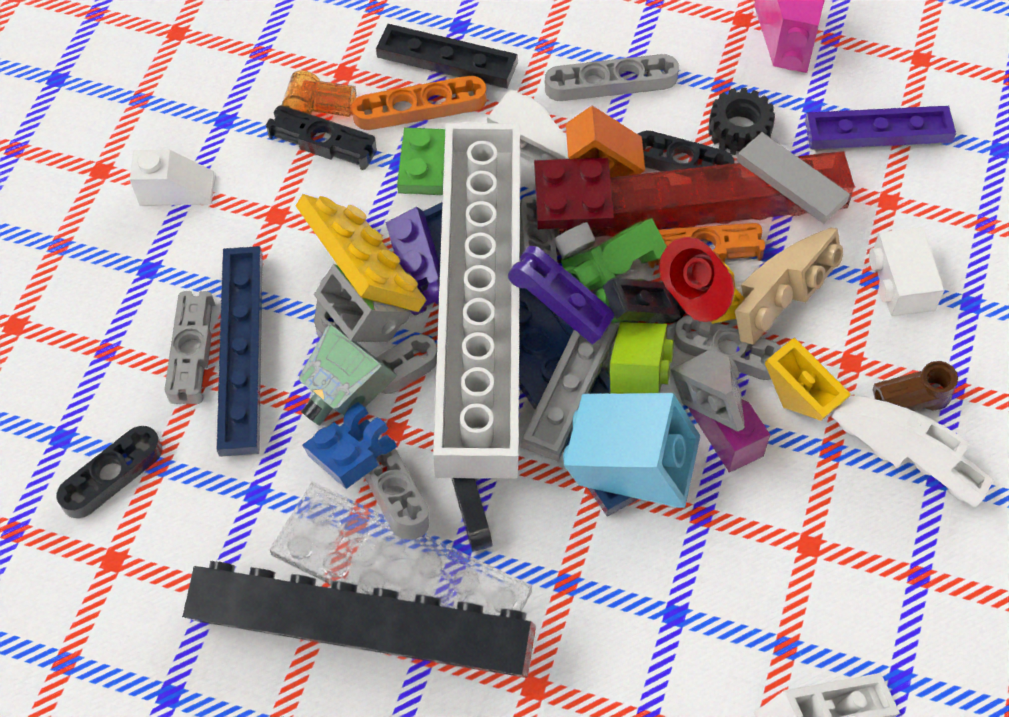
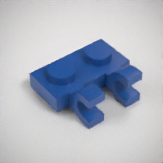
(339, 449)

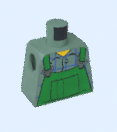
(341, 375)

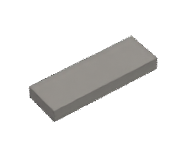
(793, 177)

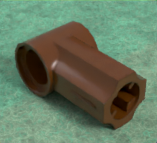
(914, 390)

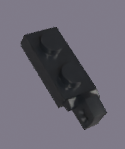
(642, 301)

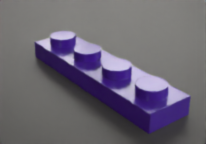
(880, 127)

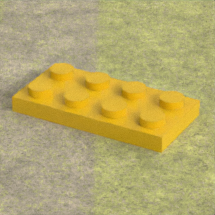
(360, 253)

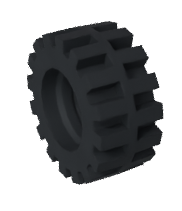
(740, 105)

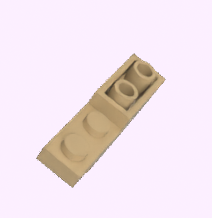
(786, 277)

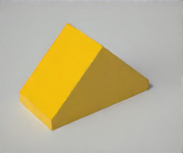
(804, 382)

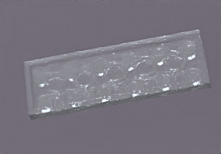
(356, 546)

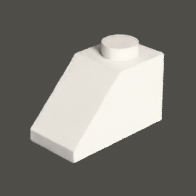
(169, 179)

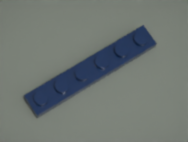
(240, 352)

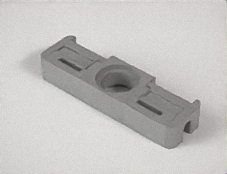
(187, 370)

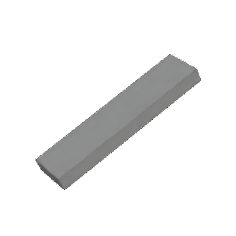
(573, 376)

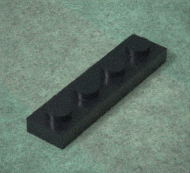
(446, 55)

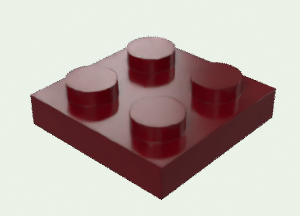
(573, 193)

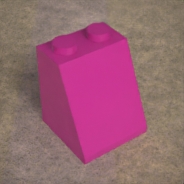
(789, 30)

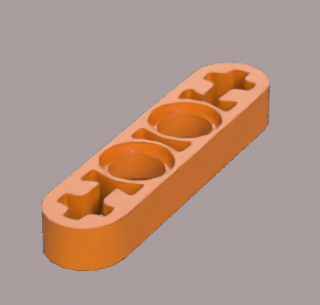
(418, 97)

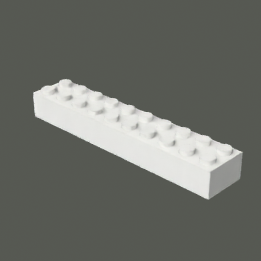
(478, 304)

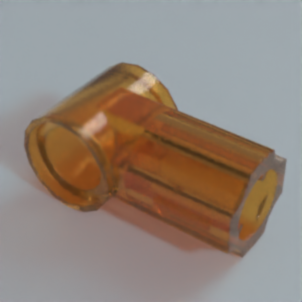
(311, 95)

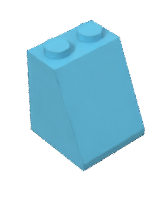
(633, 446)

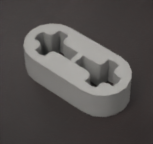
(405, 364)

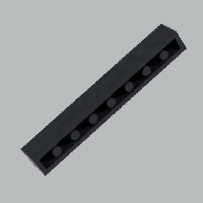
(361, 620)

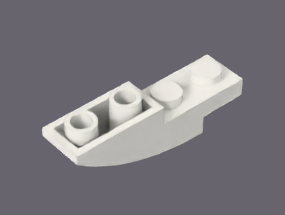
(902, 433)

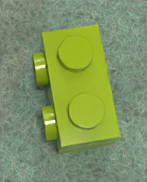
(640, 358)

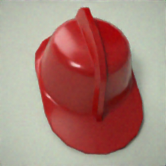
(697, 279)

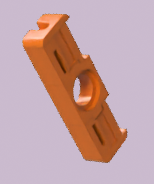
(729, 240)

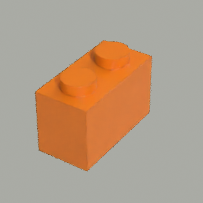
(600, 136)

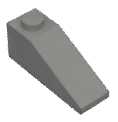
(711, 387)

